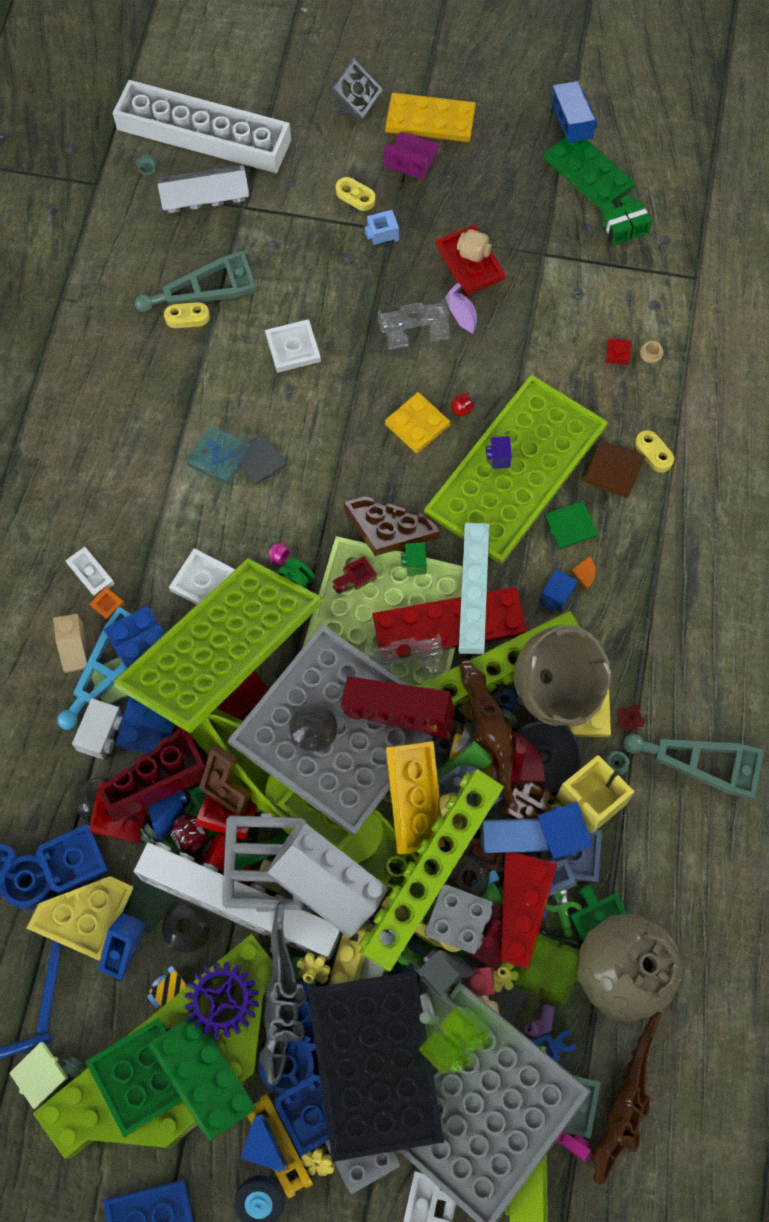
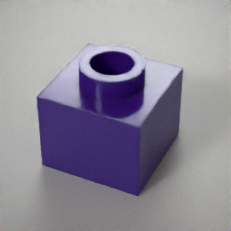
(499, 452)

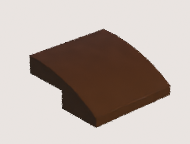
(614, 469)

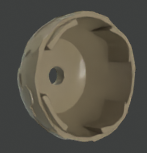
(575, 675)
(614, 971)

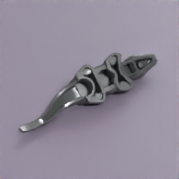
(281, 1005)

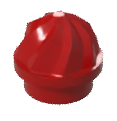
(462, 405)

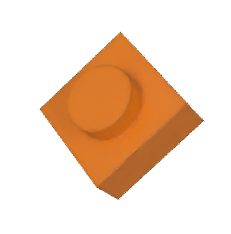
(106, 603)

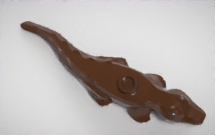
(490, 725)
(628, 1108)

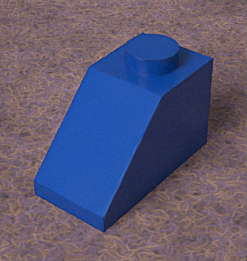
(166, 812)
(121, 945)

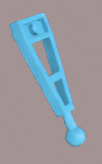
(68, 718)

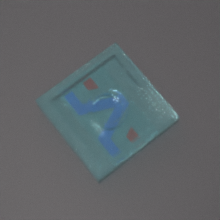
(218, 454)

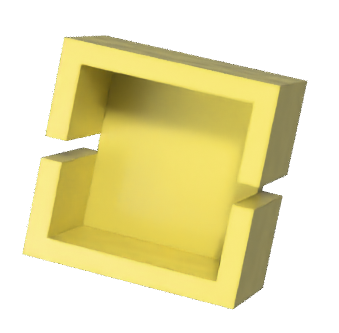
(593, 797)

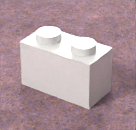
(98, 729)

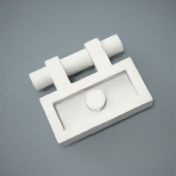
(423, 1201)

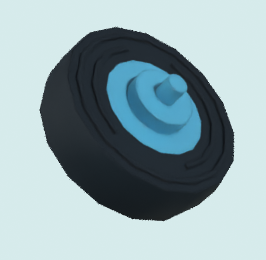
(259, 1200)

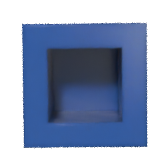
(558, 591)

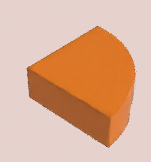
(584, 573)

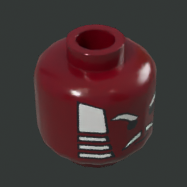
(188, 835)

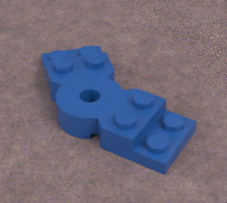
(131, 638)
(57, 868)
(300, 1092)

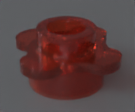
(626, 723)

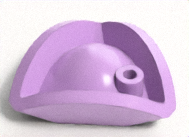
(462, 309)

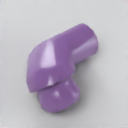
(541, 1026)

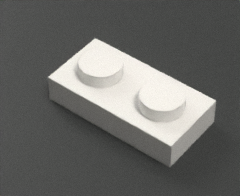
(89, 571)

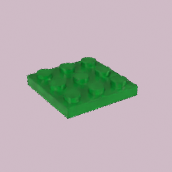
(134, 1080)

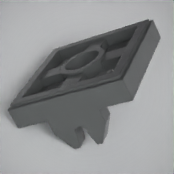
(364, 81)

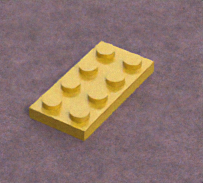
(430, 117)
(413, 794)

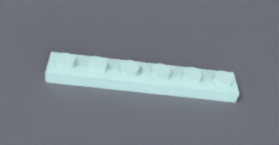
(474, 589)

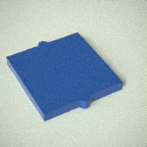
(564, 830)

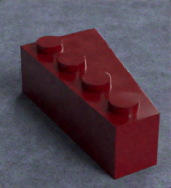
(399, 706)
(154, 777)

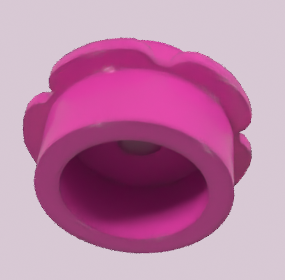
(279, 553)

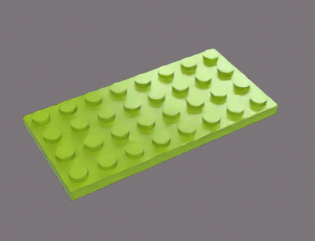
(547, 444)
(218, 644)

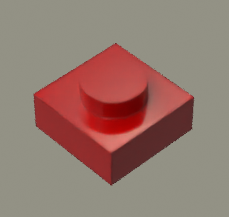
(618, 351)

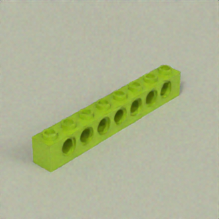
(494, 658)
(486, 793)

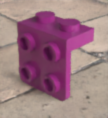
(410, 155)

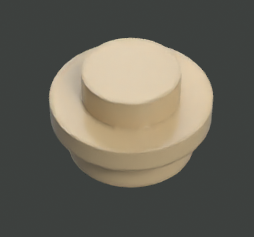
(651, 352)

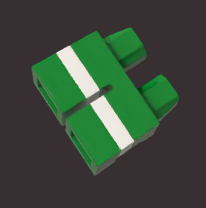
(626, 221)

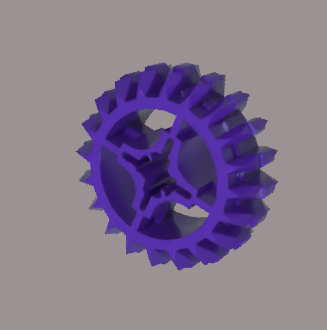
(227, 987)

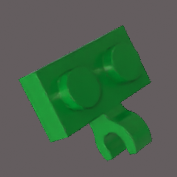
(595, 911)

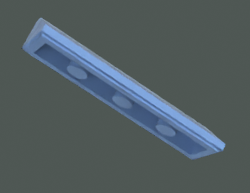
(512, 836)

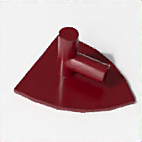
(526, 762)
(491, 945)

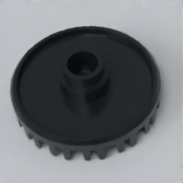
(561, 748)

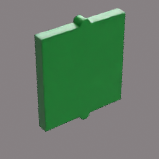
(571, 525)

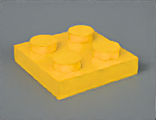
(417, 422)

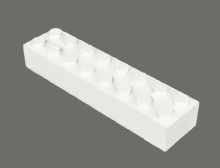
(202, 126)
(204, 888)

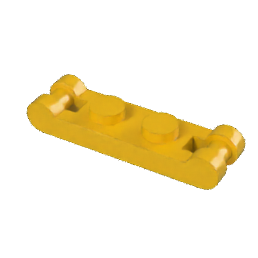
(286, 1147)

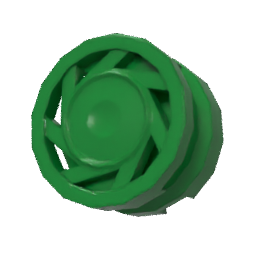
(296, 572)

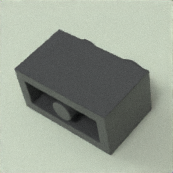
(446, 970)

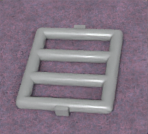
(233, 848)

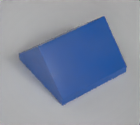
(262, 1146)

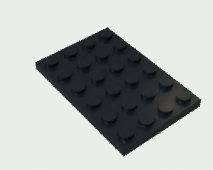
(370, 1066)

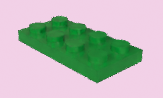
(589, 171)
(202, 1078)

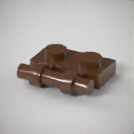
(527, 806)

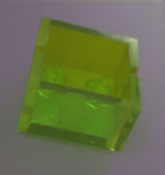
(551, 970)
(461, 1036)

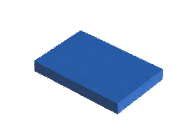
(155, 1204)

